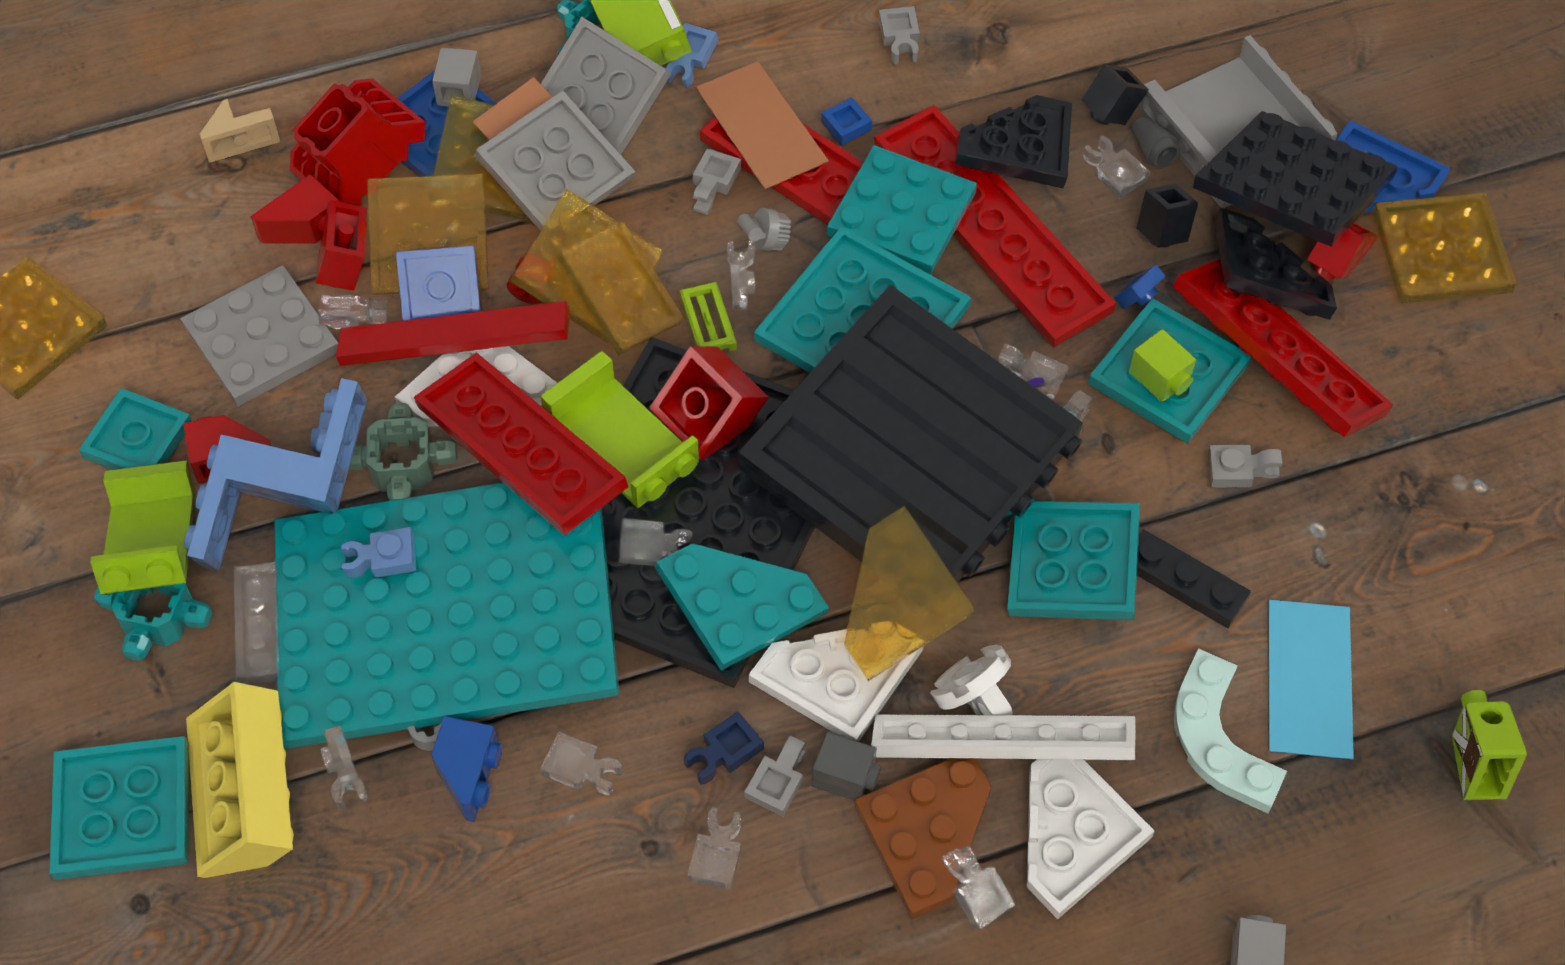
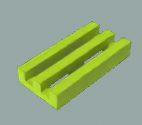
(699, 291)

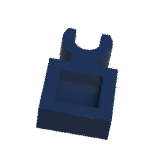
(727, 745)

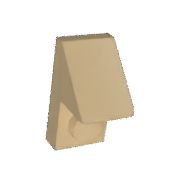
(231, 136)

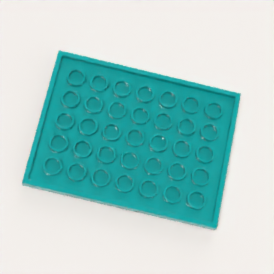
(483, 628)

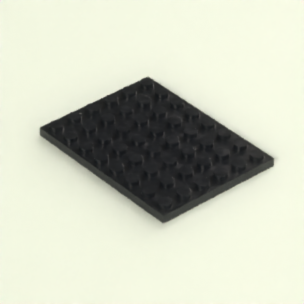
(720, 510)

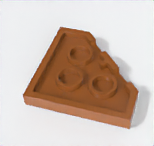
(920, 823)

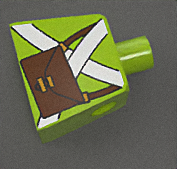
(1487, 747)

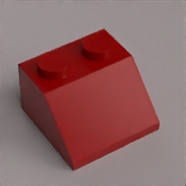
(708, 399)

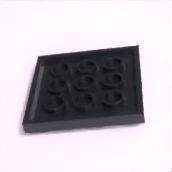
(1295, 177)

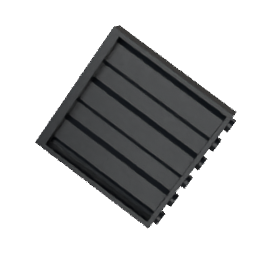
(916, 423)

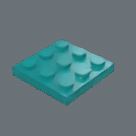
(904, 207)
(1214, 373)
(1075, 561)
(120, 808)

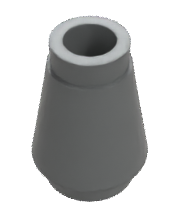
(1156, 143)

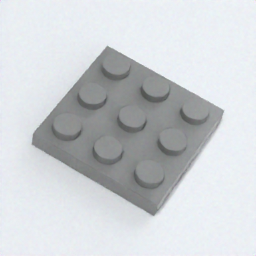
(606, 81)
(551, 153)
(260, 335)

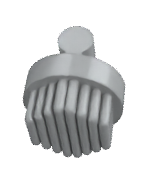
(767, 229)

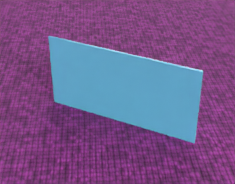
(1310, 679)

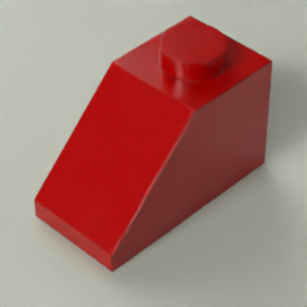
(294, 215)
(342, 245)
(1344, 254)
(207, 431)

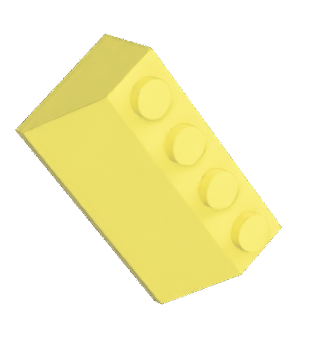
(238, 781)

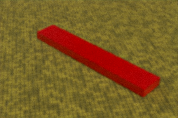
(453, 333)

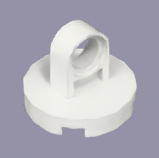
(975, 683)

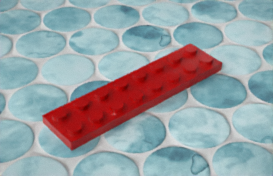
(1007, 236)

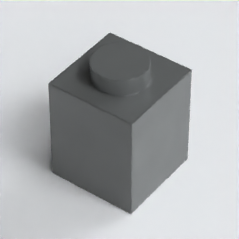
(845, 767)

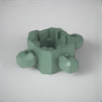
(401, 429)

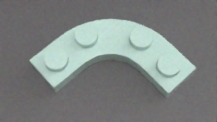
(1208, 746)

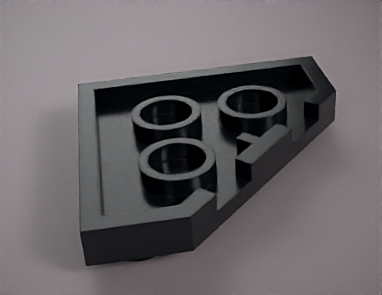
(1021, 142)
(1268, 270)

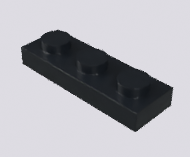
(1189, 580)

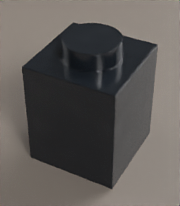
(1114, 95)
(1167, 215)

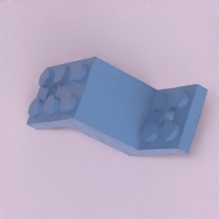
(275, 475)

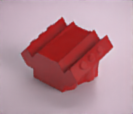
(354, 138)

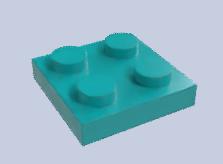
(134, 433)

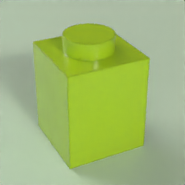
(1162, 366)

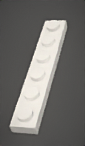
(1005, 737)

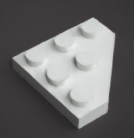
(504, 359)
(826, 682)
(1076, 832)

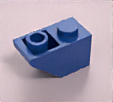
(464, 760)

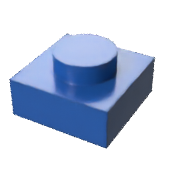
(846, 121)
(1141, 288)

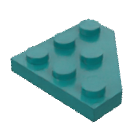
(738, 601)

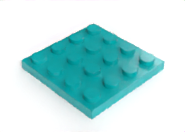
(839, 290)

